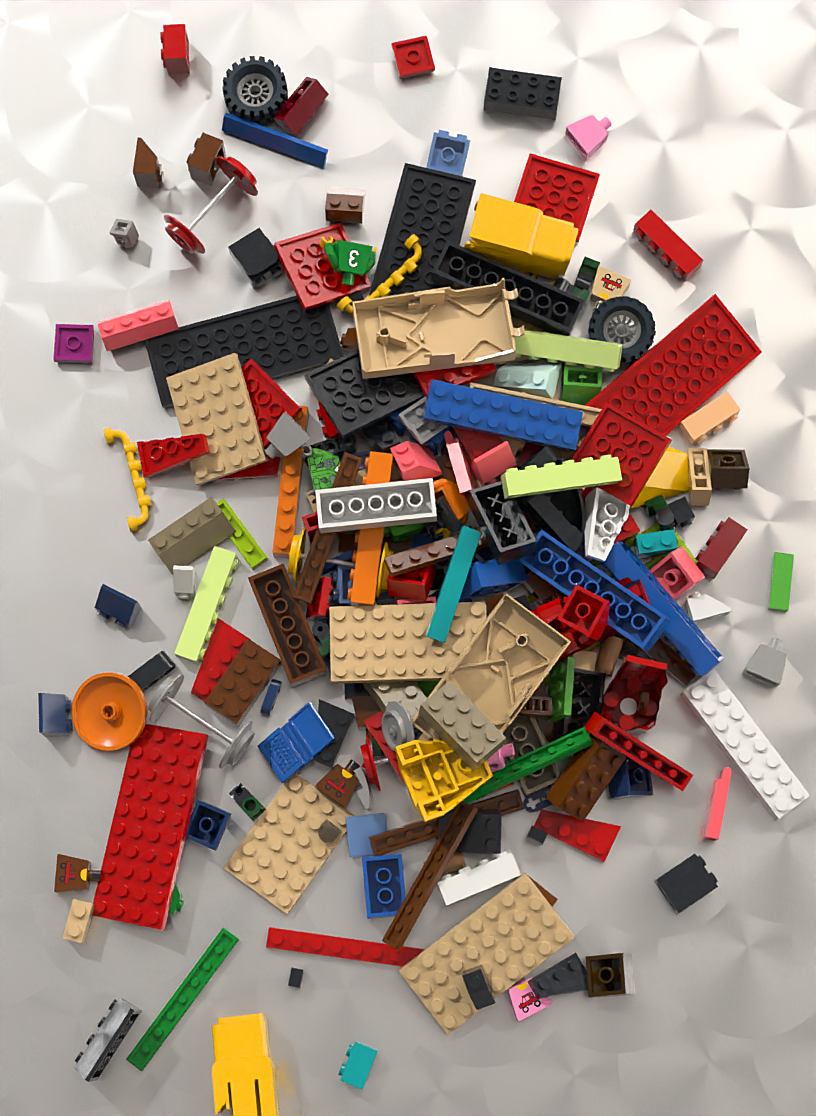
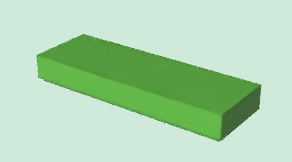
(781, 581)

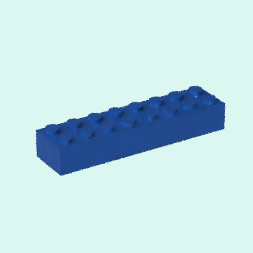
(502, 416)
(627, 611)
(681, 630)

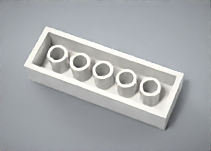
(376, 505)

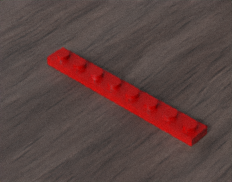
(339, 947)

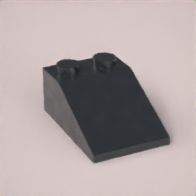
(482, 834)

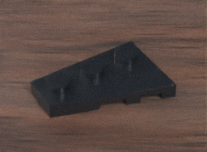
(562, 978)

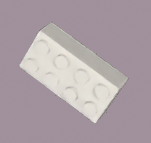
(479, 879)

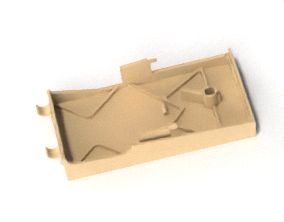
(435, 330)
(502, 664)

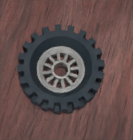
(239, 92)
(637, 312)

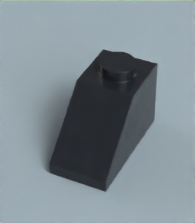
(478, 987)

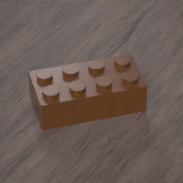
(243, 682)
(585, 778)

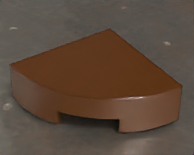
(643, 703)

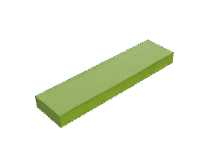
(242, 538)

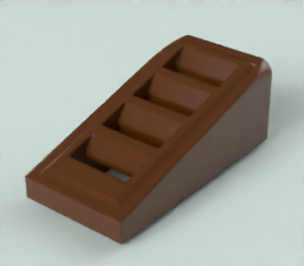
(543, 708)

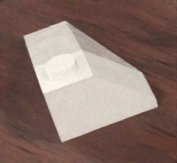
(602, 522)

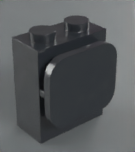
(256, 258)
(686, 883)

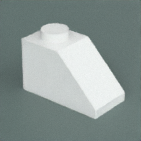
(184, 581)
(705, 607)

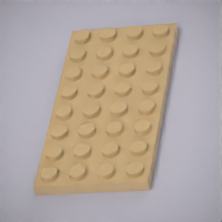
(391, 642)
(503, 935)

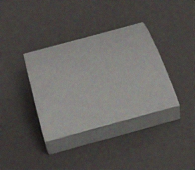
(420, 429)
(365, 793)

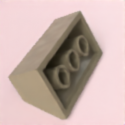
(192, 535)

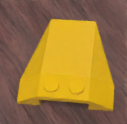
(668, 478)
(437, 776)

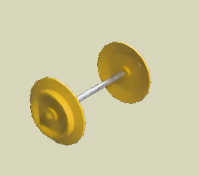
(297, 555)

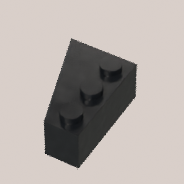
(381, 435)
(339, 723)

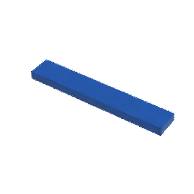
(274, 140)

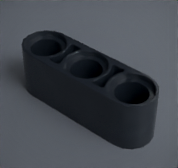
(337, 444)
(152, 671)

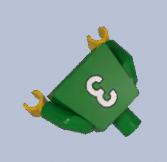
(349, 258)

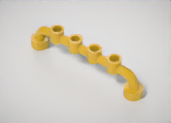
(395, 278)
(134, 467)

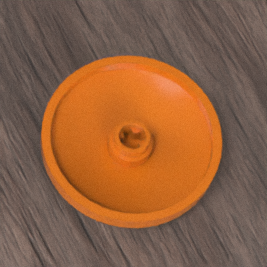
(109, 711)

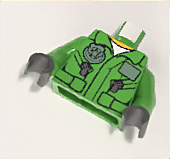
(322, 468)

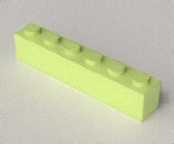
(569, 349)
(561, 477)
(206, 605)

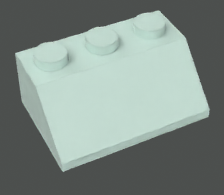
(531, 378)

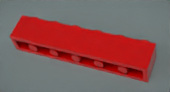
(638, 751)

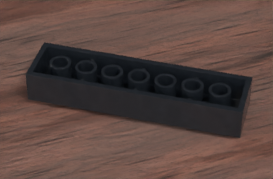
(536, 301)

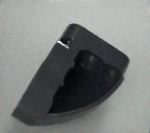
(556, 513)

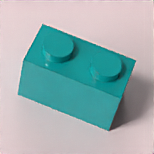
(655, 543)
(358, 1065)

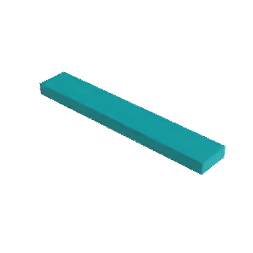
(453, 584)

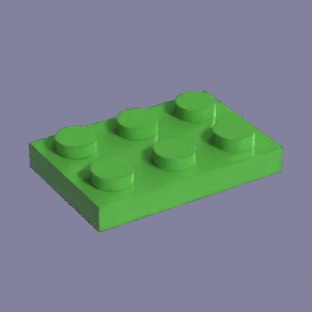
(561, 688)

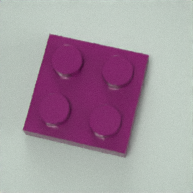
(73, 343)

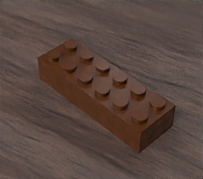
(287, 625)

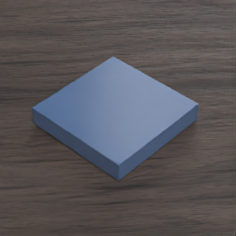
(361, 828)

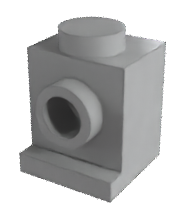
(124, 237)

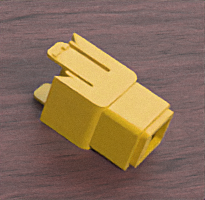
(521, 237)
(241, 1064)

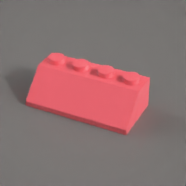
(137, 325)

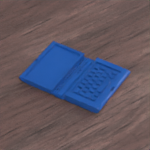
(296, 742)

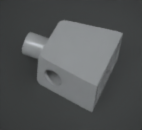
(286, 436)
(767, 663)

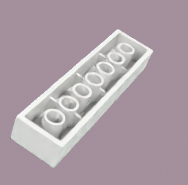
(744, 744)

